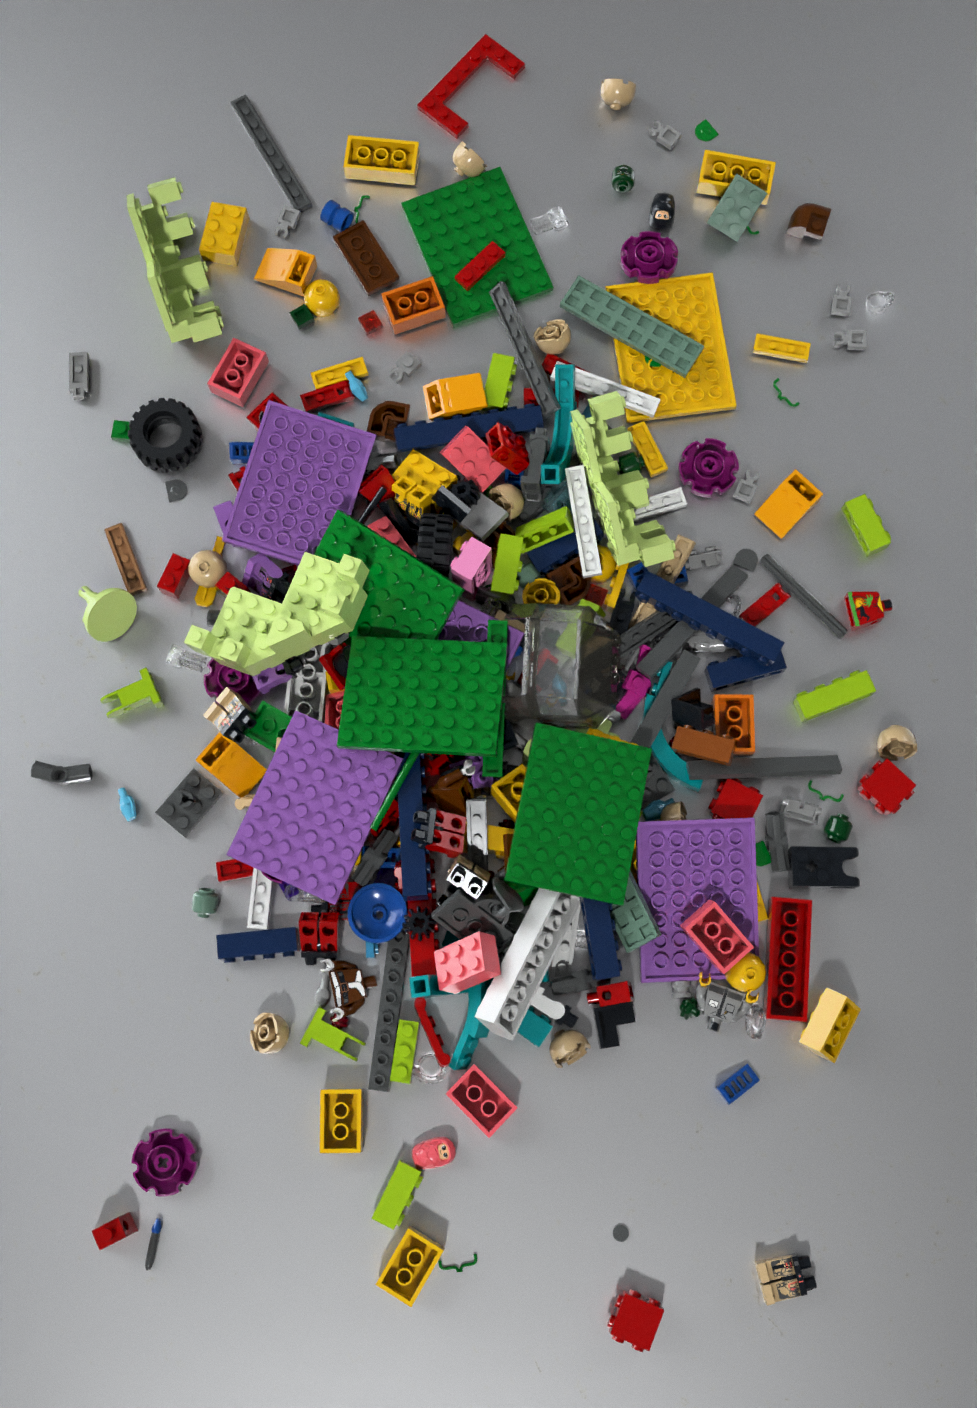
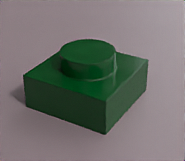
(302, 316)

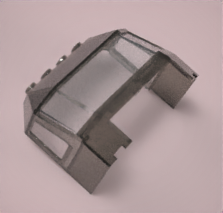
(566, 667)

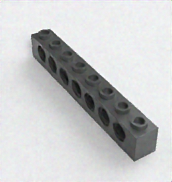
(389, 1012)

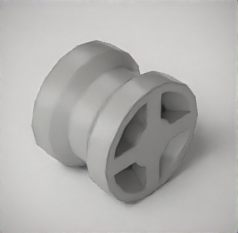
(681, 989)

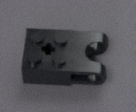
(826, 864)

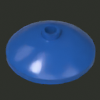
(364, 910)

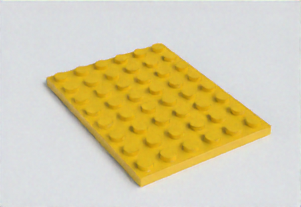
(693, 309)

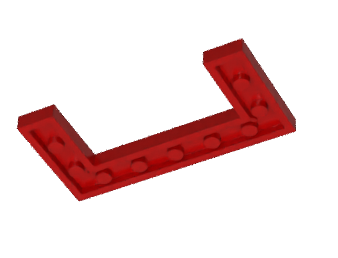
(434, 102)

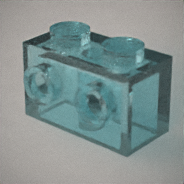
(558, 499)

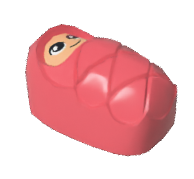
(433, 1153)

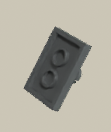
(656, 785)
(189, 802)

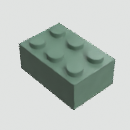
(736, 207)

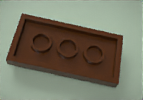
(366, 258)

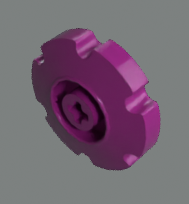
(649, 257)
(699, 477)
(220, 678)
(149, 1159)

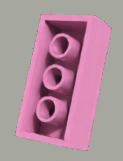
(472, 567)

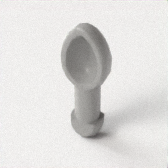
(323, 993)

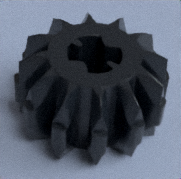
(466, 492)
(421, 916)

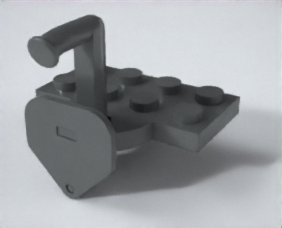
(486, 914)

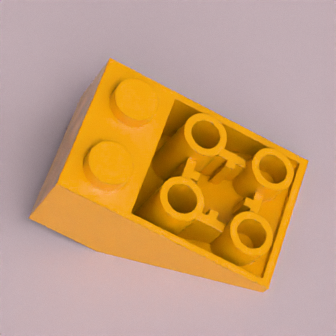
(287, 269)
(455, 396)
(788, 504)
(231, 765)

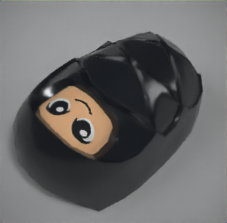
(662, 211)

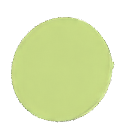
(108, 612)

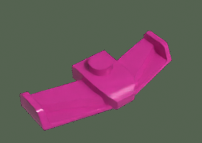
(636, 686)

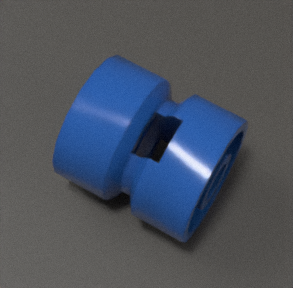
(335, 215)

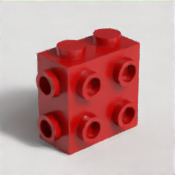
(507, 448)
(886, 787)
(735, 800)
(635, 1320)

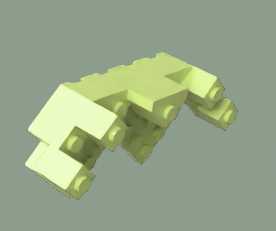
(173, 279)
(616, 494)
(262, 633)

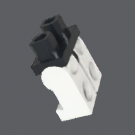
(553, 1010)

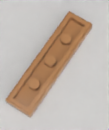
(125, 559)

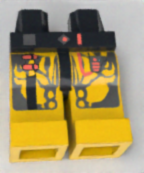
(410, 499)

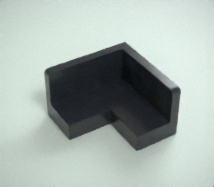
(689, 710)
(606, 1020)

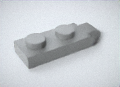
(79, 374)

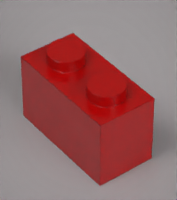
(174, 576)

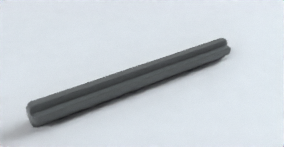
(803, 595)

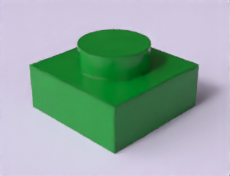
(120, 431)

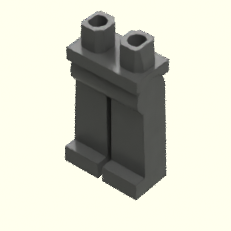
(531, 484)

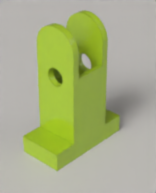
(134, 695)
(327, 1034)

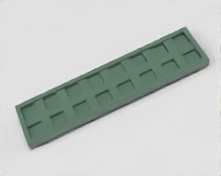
(631, 326)
(633, 919)

